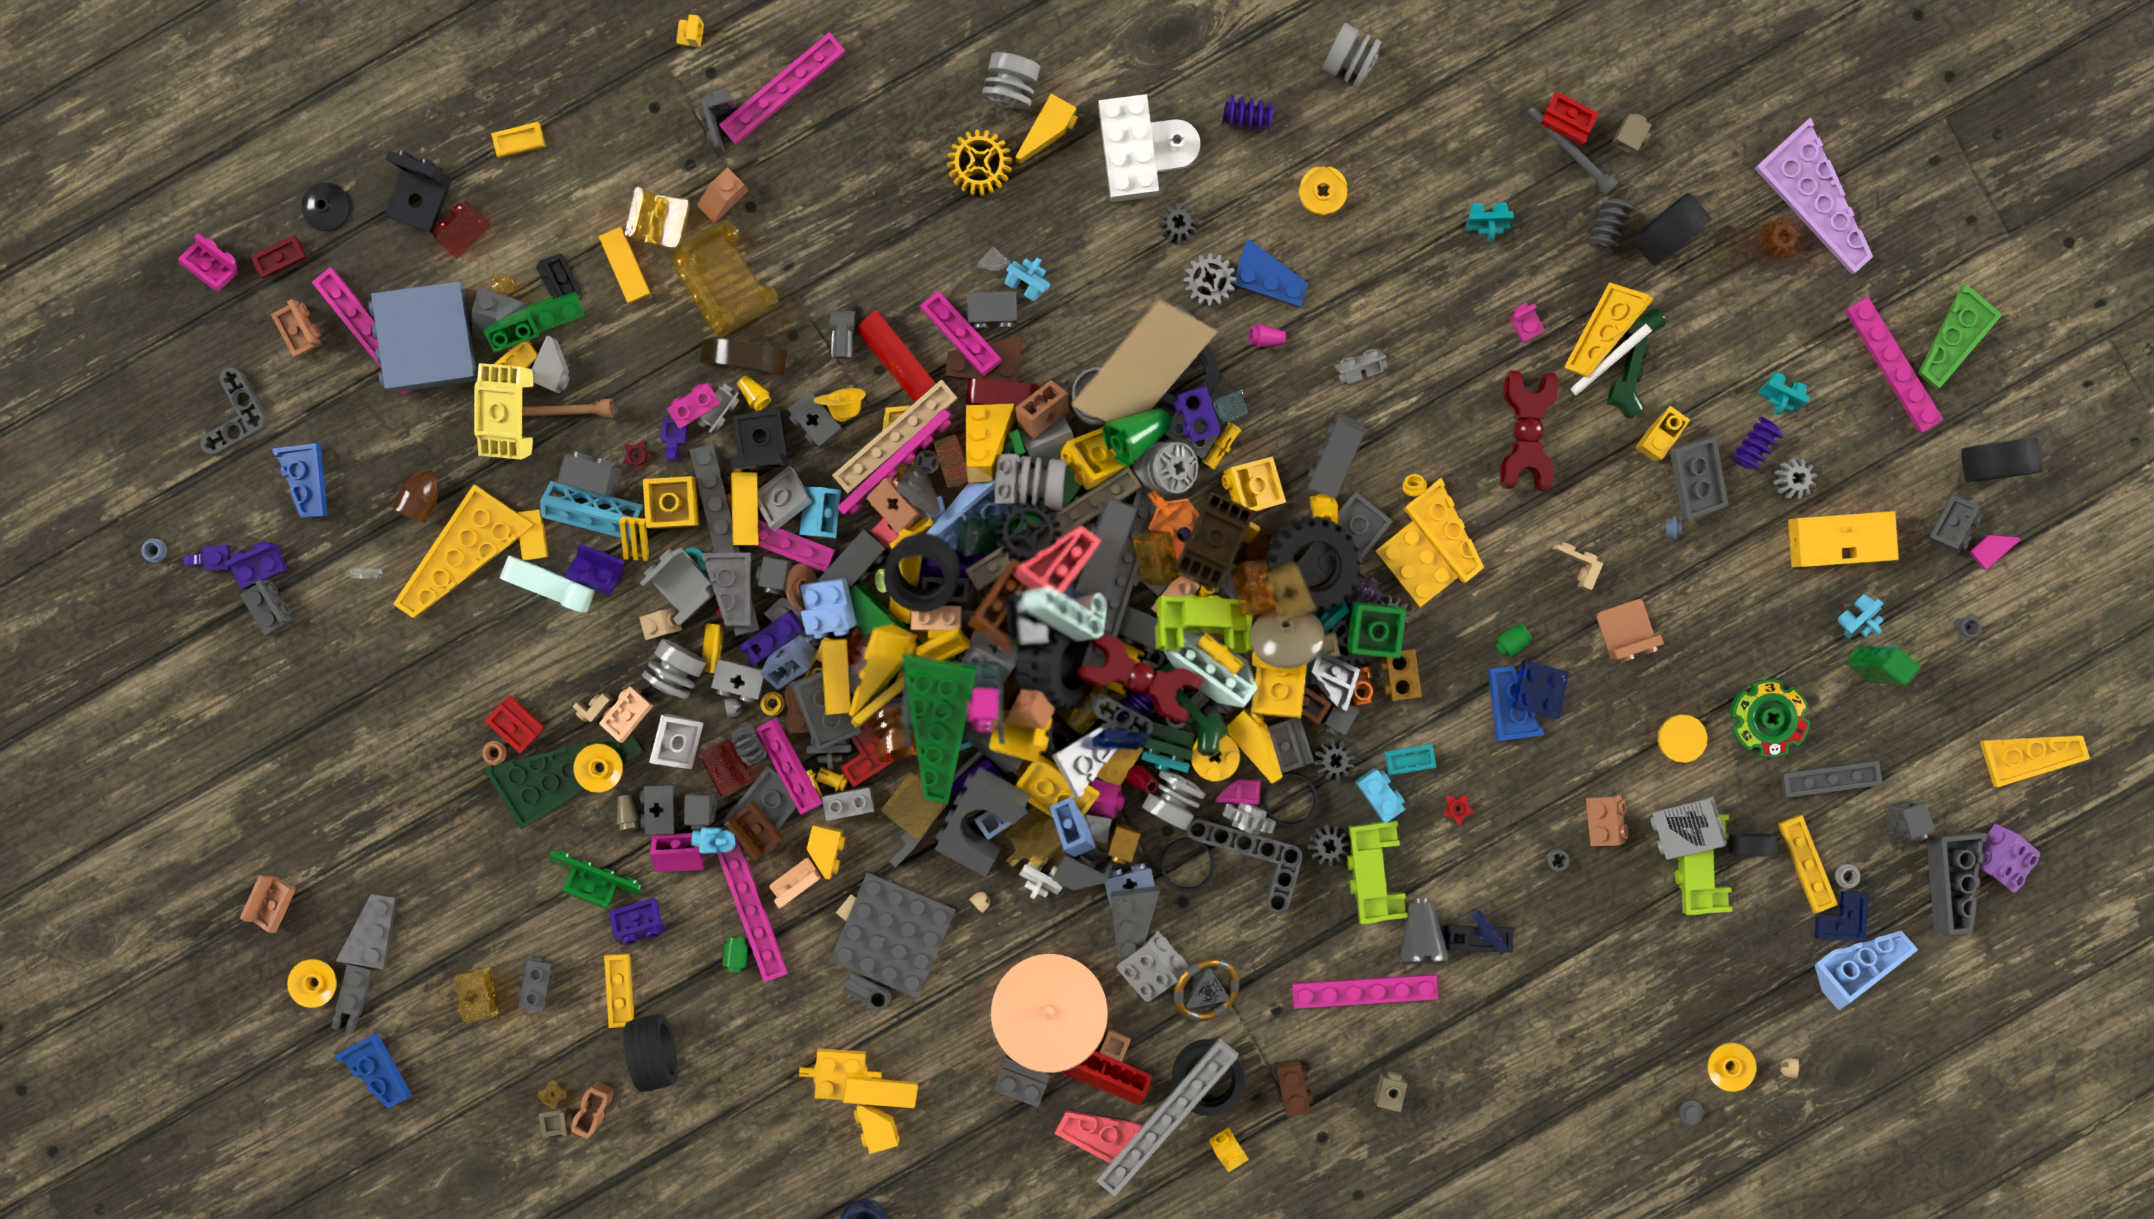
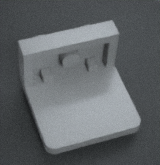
(1153, 967)

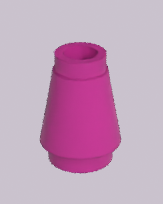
(1266, 336)

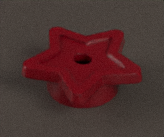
(632, 451)

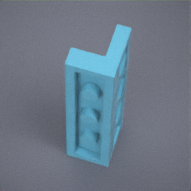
(586, 514)

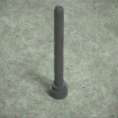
(1605, 182)

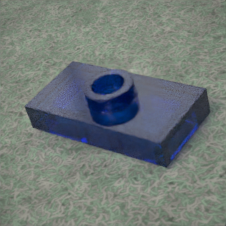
(1120, 739)
(1487, 932)

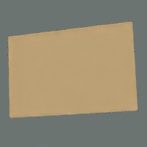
(1145, 364)

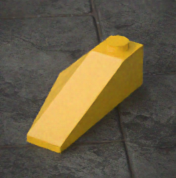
(884, 661)

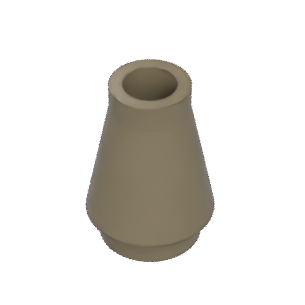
(627, 814)

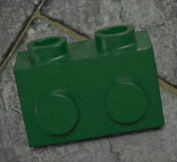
(1170, 741)

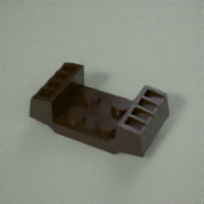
(1214, 542)

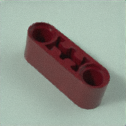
(998, 392)

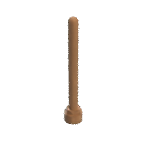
(603, 408)

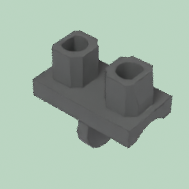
(830, 759)

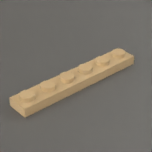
(894, 437)

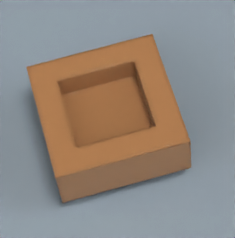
(1115, 1045)

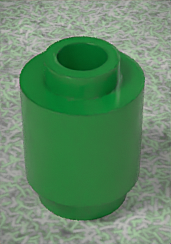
(1513, 640)
(735, 954)

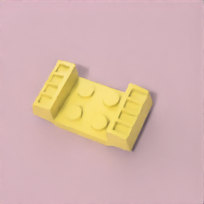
(500, 411)

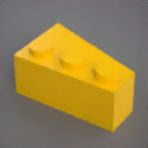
(986, 437)

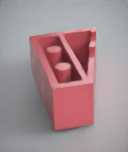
(1060, 562)

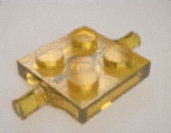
(1034, 838)

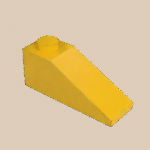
(1049, 126)
(1254, 739)

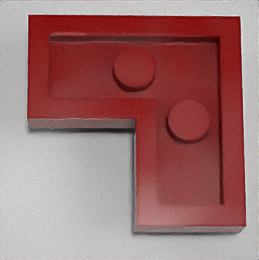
(867, 762)

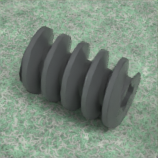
(1608, 224)

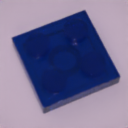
(1540, 689)

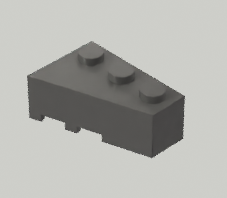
(1335, 455)

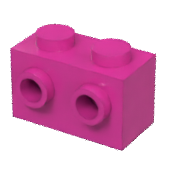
(983, 710)
(675, 853)

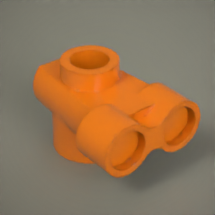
(1363, 684)

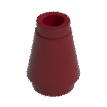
(1141, 779)

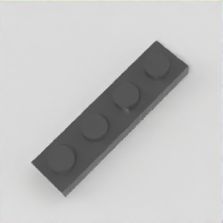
(1831, 778)

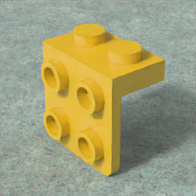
(1021, 741)

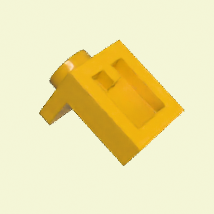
(690, 32)

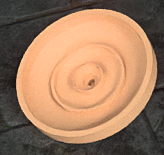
(1049, 1013)

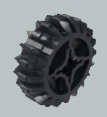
(1017, 536)

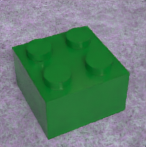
(1376, 629)

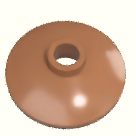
(797, 576)

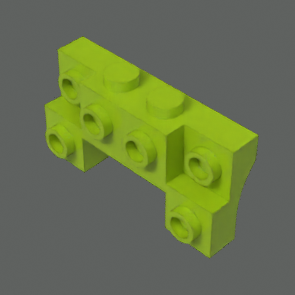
(1201, 615)
(1369, 875)
(1697, 882)

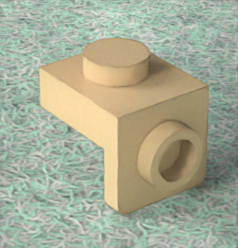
(659, 623)

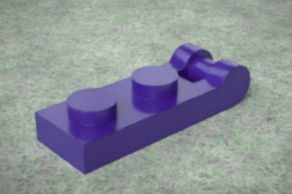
(772, 637)

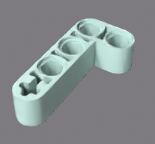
(547, 584)
(1077, 619)

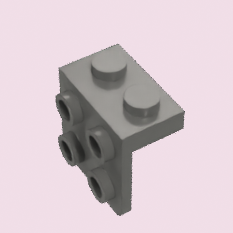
(715, 106)

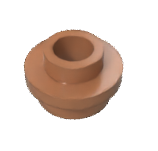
(487, 752)

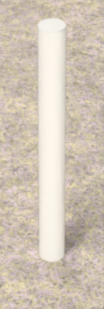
(1611, 359)

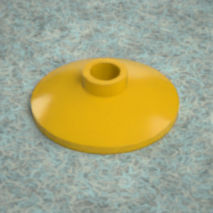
(587, 773)
(301, 985)
(1739, 1075)

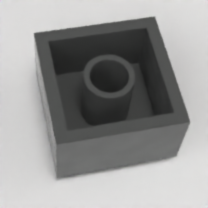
(585, 474)

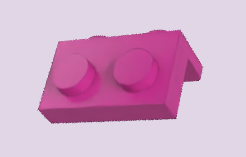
(209, 263)
(691, 407)

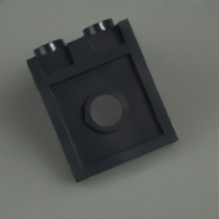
(416, 179)
(761, 456)

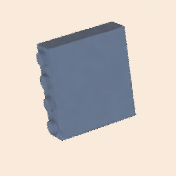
(423, 337)

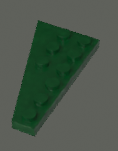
(547, 780)

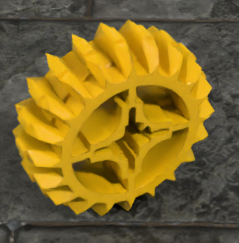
(987, 155)

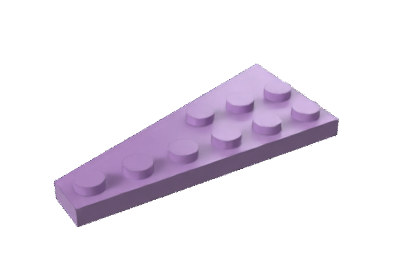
(1813, 191)

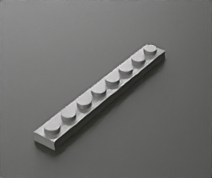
(1167, 1117)

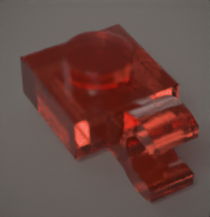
(855, 646)

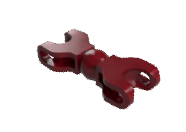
(1528, 430)
(1140, 678)

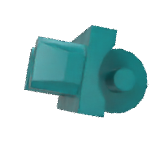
(1489, 222)
(1782, 396)

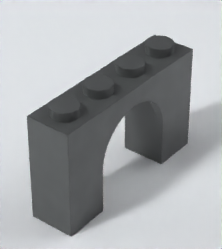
(983, 793)

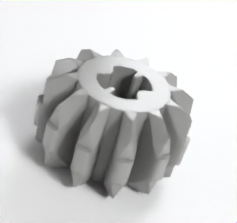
(1804, 479)

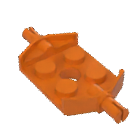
(1171, 517)

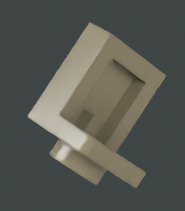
(556, 1122)

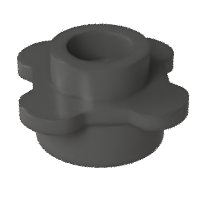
(1975, 627)

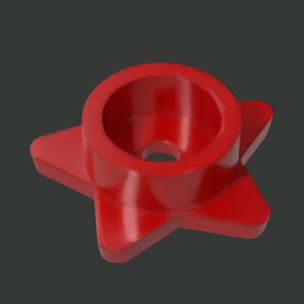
(1464, 808)

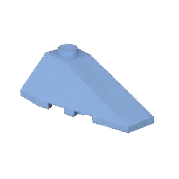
(974, 501)
(1854, 969)

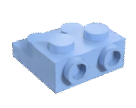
(827, 608)

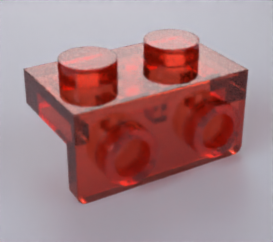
(460, 229)
(725, 767)

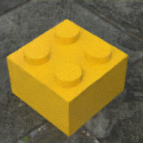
(671, 502)

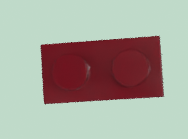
(278, 257)

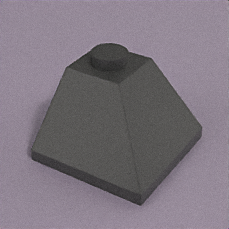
(490, 308)
(1083, 870)

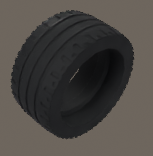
(1671, 229)
(1211, 379)
(2002, 460)
(909, 595)
(650, 1053)
(1209, 1106)

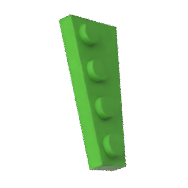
(1960, 333)

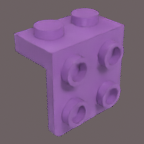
(2008, 857)

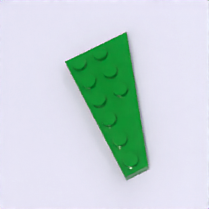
(938, 712)

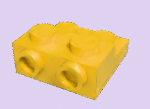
(1090, 459)
(1254, 484)

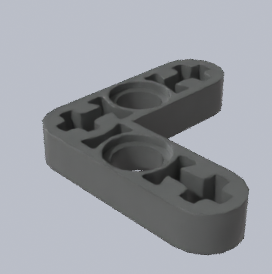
(243, 420)

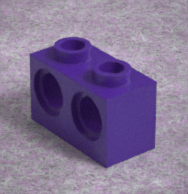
(1203, 411)

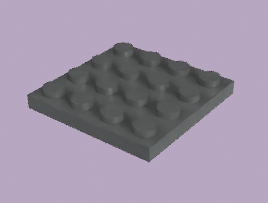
(892, 934)

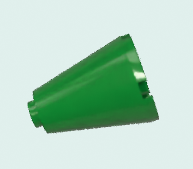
(1135, 434)

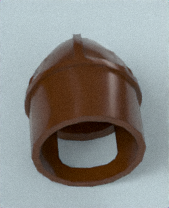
(417, 496)

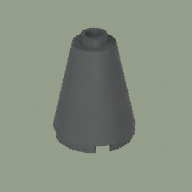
(1423, 935)

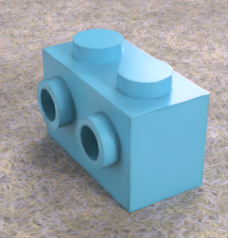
(821, 515)
(1379, 794)

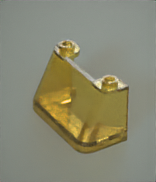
(721, 278)

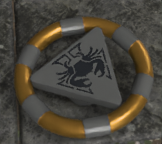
(1206, 989)

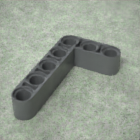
(1254, 850)

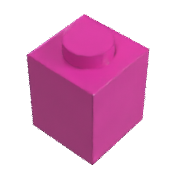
(1109, 799)

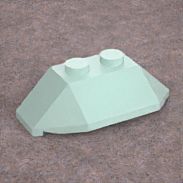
(1217, 680)

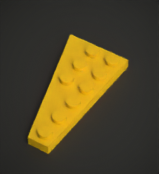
(470, 540)

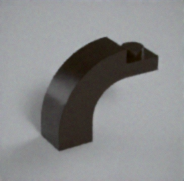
(744, 356)

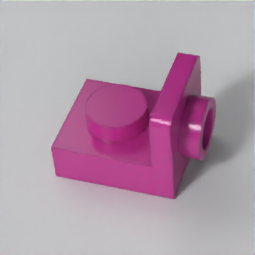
(1526, 322)

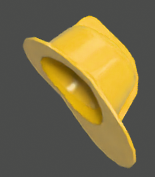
(842, 403)

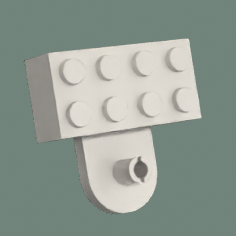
(1140, 148)

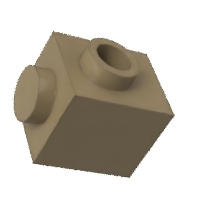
(1632, 134)
(1390, 1091)

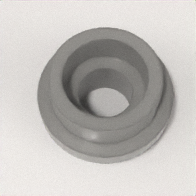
(1853, 879)

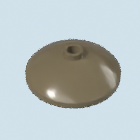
(1290, 645)

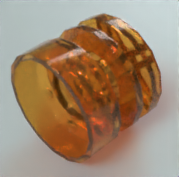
(889, 729)

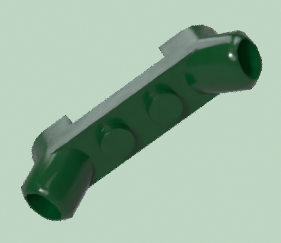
(1623, 392)
(1210, 728)

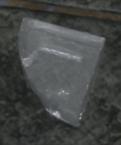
(993, 261)
(365, 573)

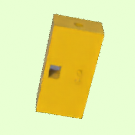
(1843, 539)

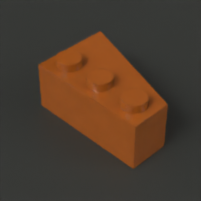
(991, 615)

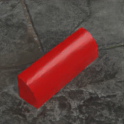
(895, 356)
(1113, 1077)

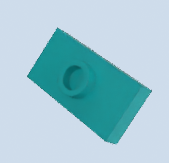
(1331, 617)
(1410, 759)
(1164, 762)

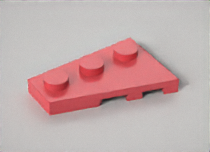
(1097, 1134)

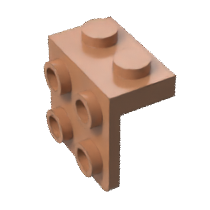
(1627, 631)

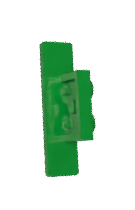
(591, 883)

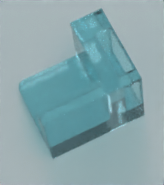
(1230, 407)

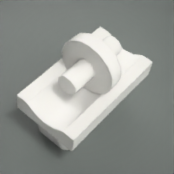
(1033, 874)

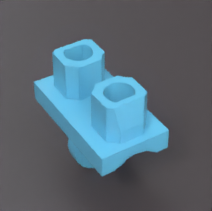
(1018, 273)
(1869, 609)
(713, 840)

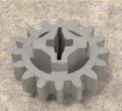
(1217, 275)
(1249, 818)

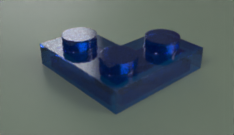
(1850, 923)

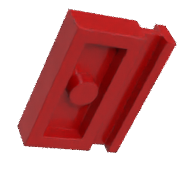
(1569, 118)
(515, 724)

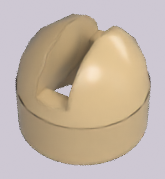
(980, 901)
(1790, 1067)

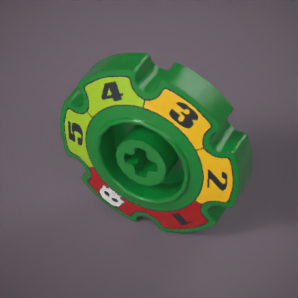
(1787, 718)

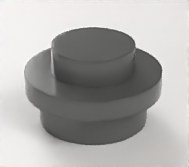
(1691, 1112)

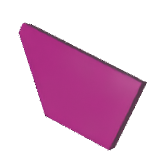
(1991, 548)
(1241, 791)

